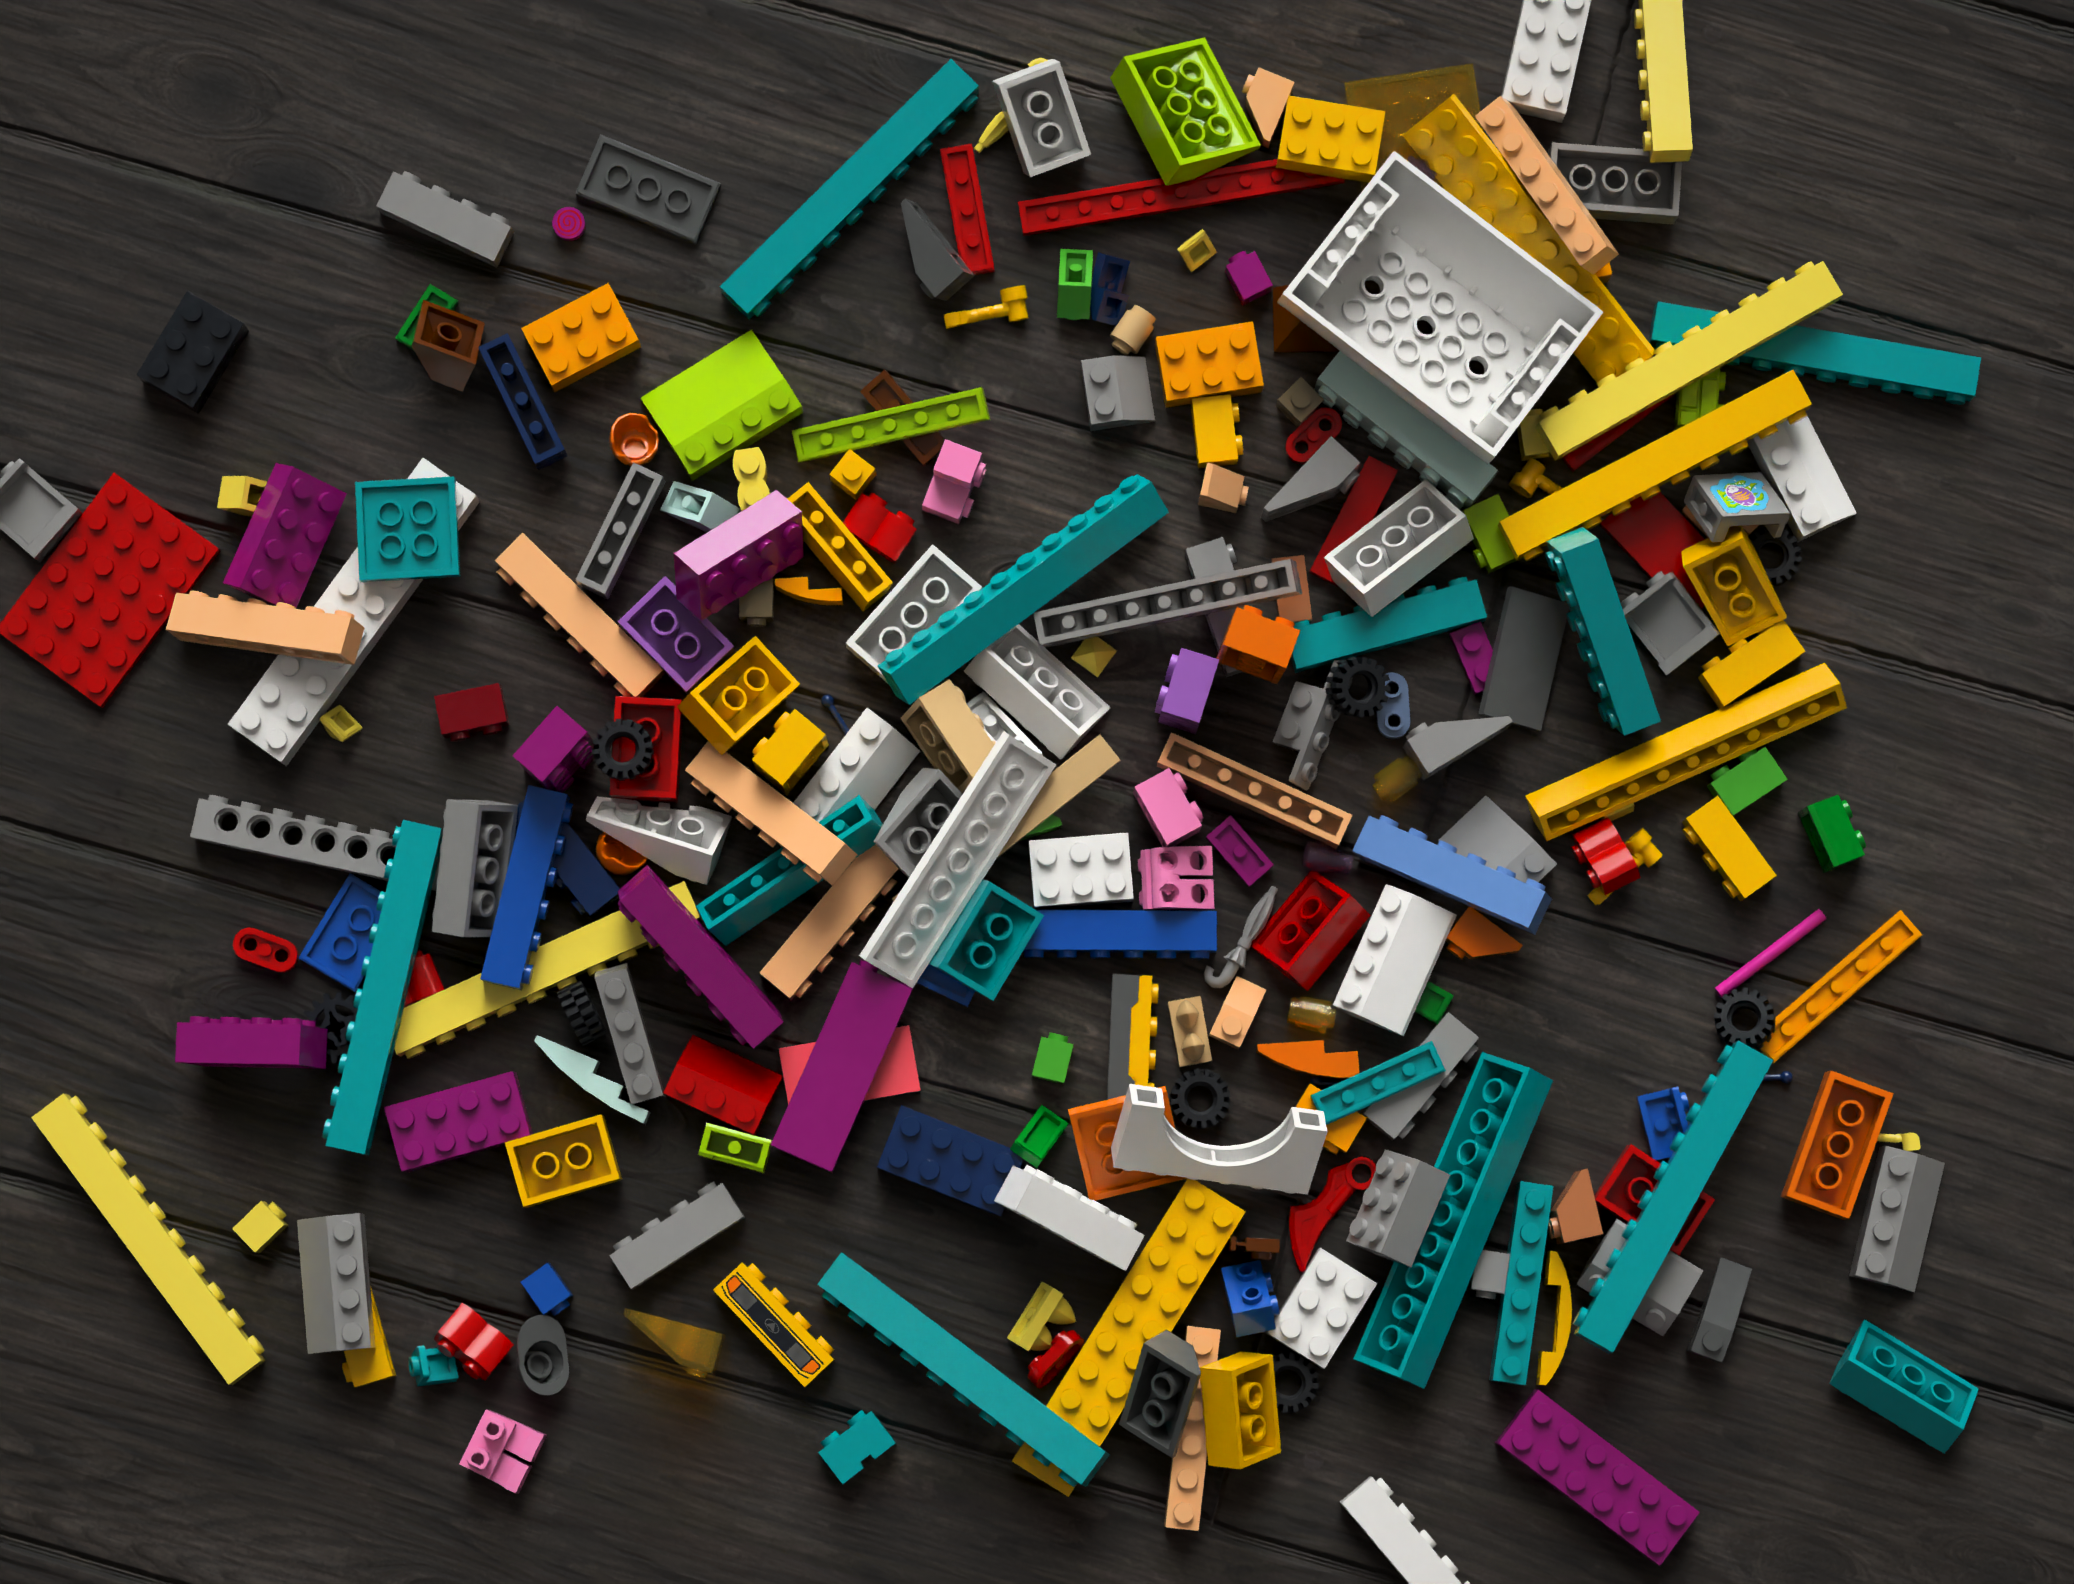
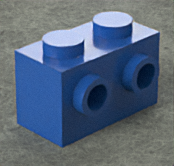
(1249, 1298)

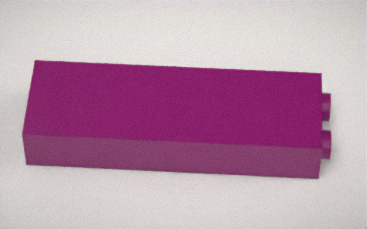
(842, 1066)

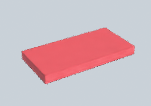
(894, 1077)

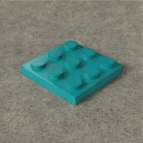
(407, 529)

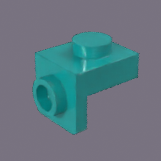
(431, 1367)

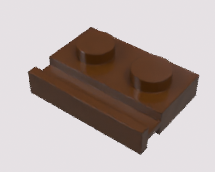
(1257, 1247)

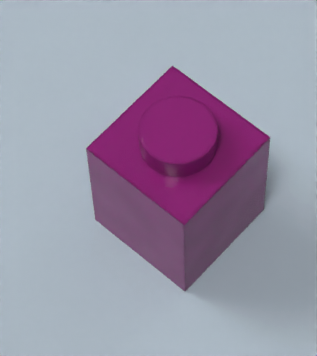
(1248, 277)

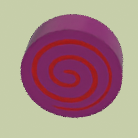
(569, 223)

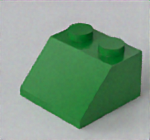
(1832, 832)

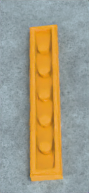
(1840, 984)

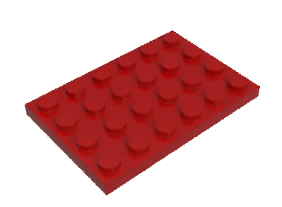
(107, 590)

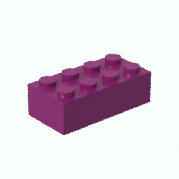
(284, 536)
(739, 555)
(555, 751)
(251, 1043)
(458, 1121)

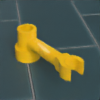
(1012, 305)
(1531, 478)
(1642, 851)

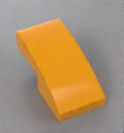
(799, 589)

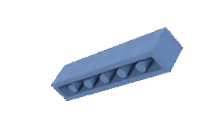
(1452, 874)

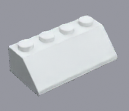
(1802, 478)
(1037, 690)
(862, 764)
(1394, 960)

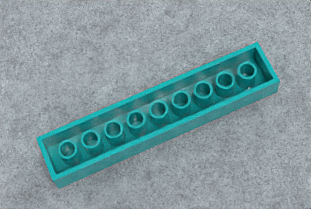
(1481, 1161)

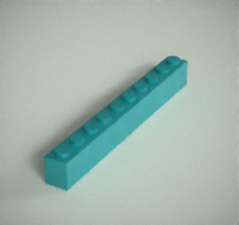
(850, 189)
(1839, 356)
(1022, 588)
(385, 987)
(1672, 1197)
(963, 1370)

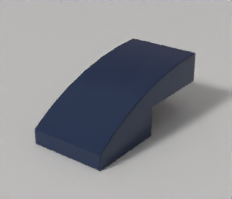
(1107, 283)

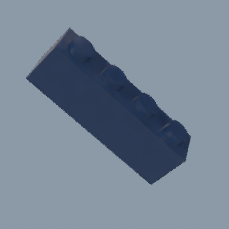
(523, 401)
(581, 874)

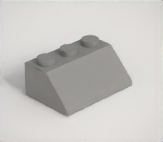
(1665, 1294)

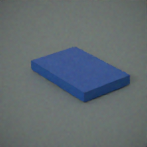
(344, 933)

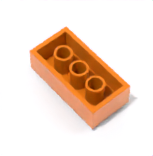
(1258, 644)
(1837, 1145)

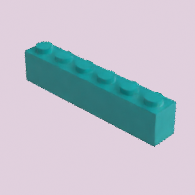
(1396, 624)
(778, 881)
(1522, 1285)

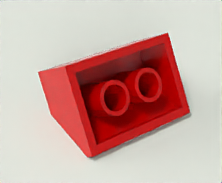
(1310, 929)
(723, 1085)

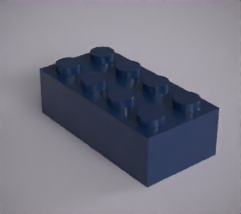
(947, 1159)

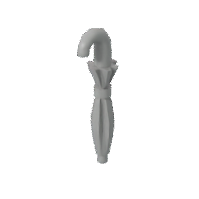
(1237, 957)

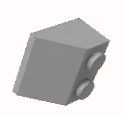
(1117, 391)

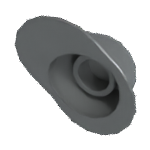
(542, 1355)

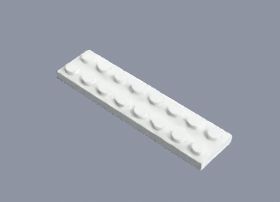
(957, 860)

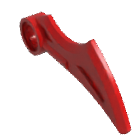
(1310, 1219)

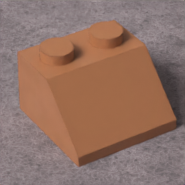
(1575, 1211)

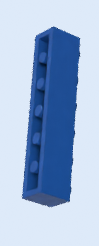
(525, 888)
(1125, 932)

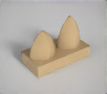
(1189, 1031)

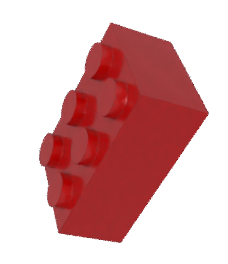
(664, 725)
(1627, 1184)

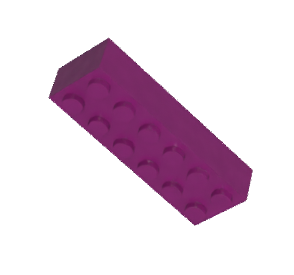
(700, 956)
(1597, 1477)

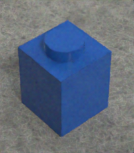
(547, 1290)

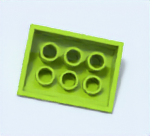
(1184, 110)
(722, 404)

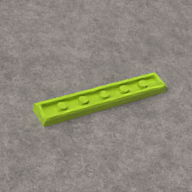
(890, 425)

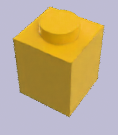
(852, 474)

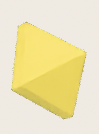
(1197, 250)
(1094, 655)
(340, 724)

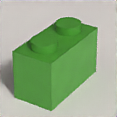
(1747, 781)

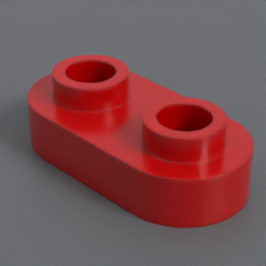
(1312, 435)
(266, 950)
(1047, 1366)

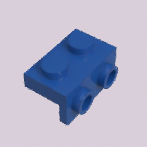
(1662, 1119)

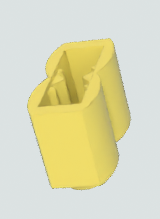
(751, 476)

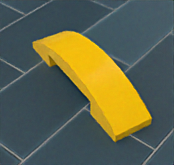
(1556, 1276)

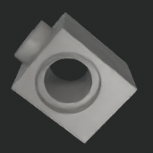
(1490, 1274)

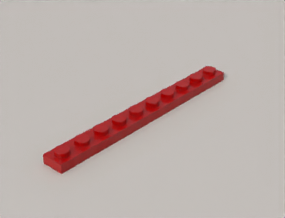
(1155, 197)

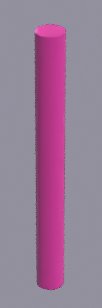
(1770, 953)

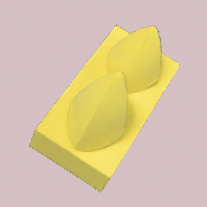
(1044, 1306)

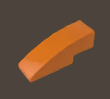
(1311, 1059)

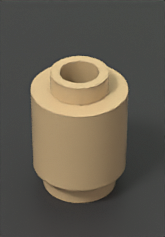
(1132, 330)

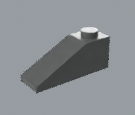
(933, 257)
(1719, 1311)

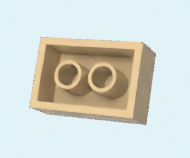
(949, 733)

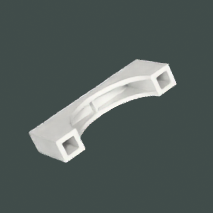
(1277, 1161)

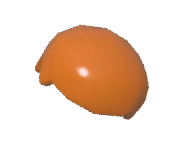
(633, 439)
(617, 857)

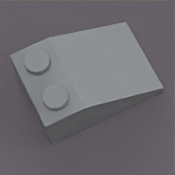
(1319, 479)
(1446, 742)
(917, 818)
(1499, 841)

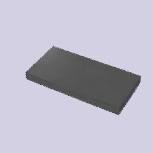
(648, 189)
(1524, 658)

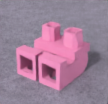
(1162, 883)
(487, 1445)

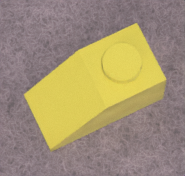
(240, 494)

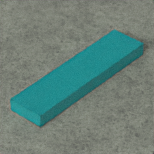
(1378, 1082)

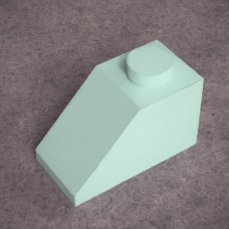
(697, 506)

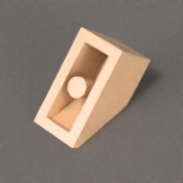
(1266, 102)
(1222, 489)
(1237, 1012)

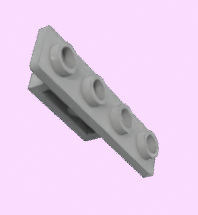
(1307, 728)

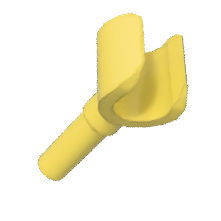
(1909, 1141)

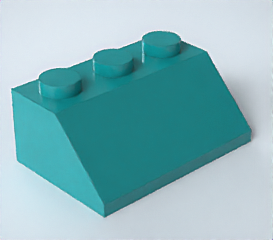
(987, 940)

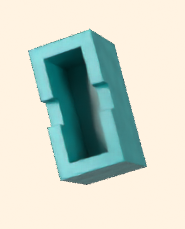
(846, 1451)

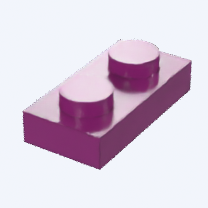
(1474, 654)
(1239, 851)

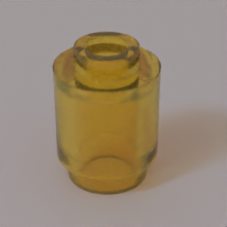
(1396, 778)
(1311, 1014)

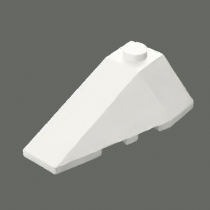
(675, 839)

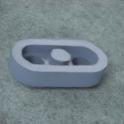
(1395, 706)

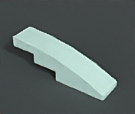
(583, 1071)

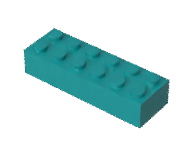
(1602, 631)

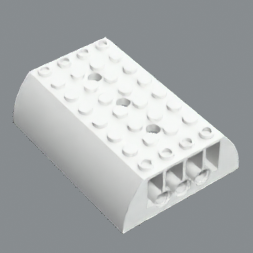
(1460, 277)

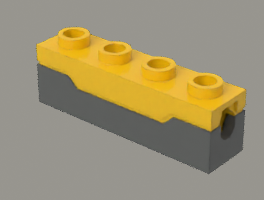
(1131, 1032)

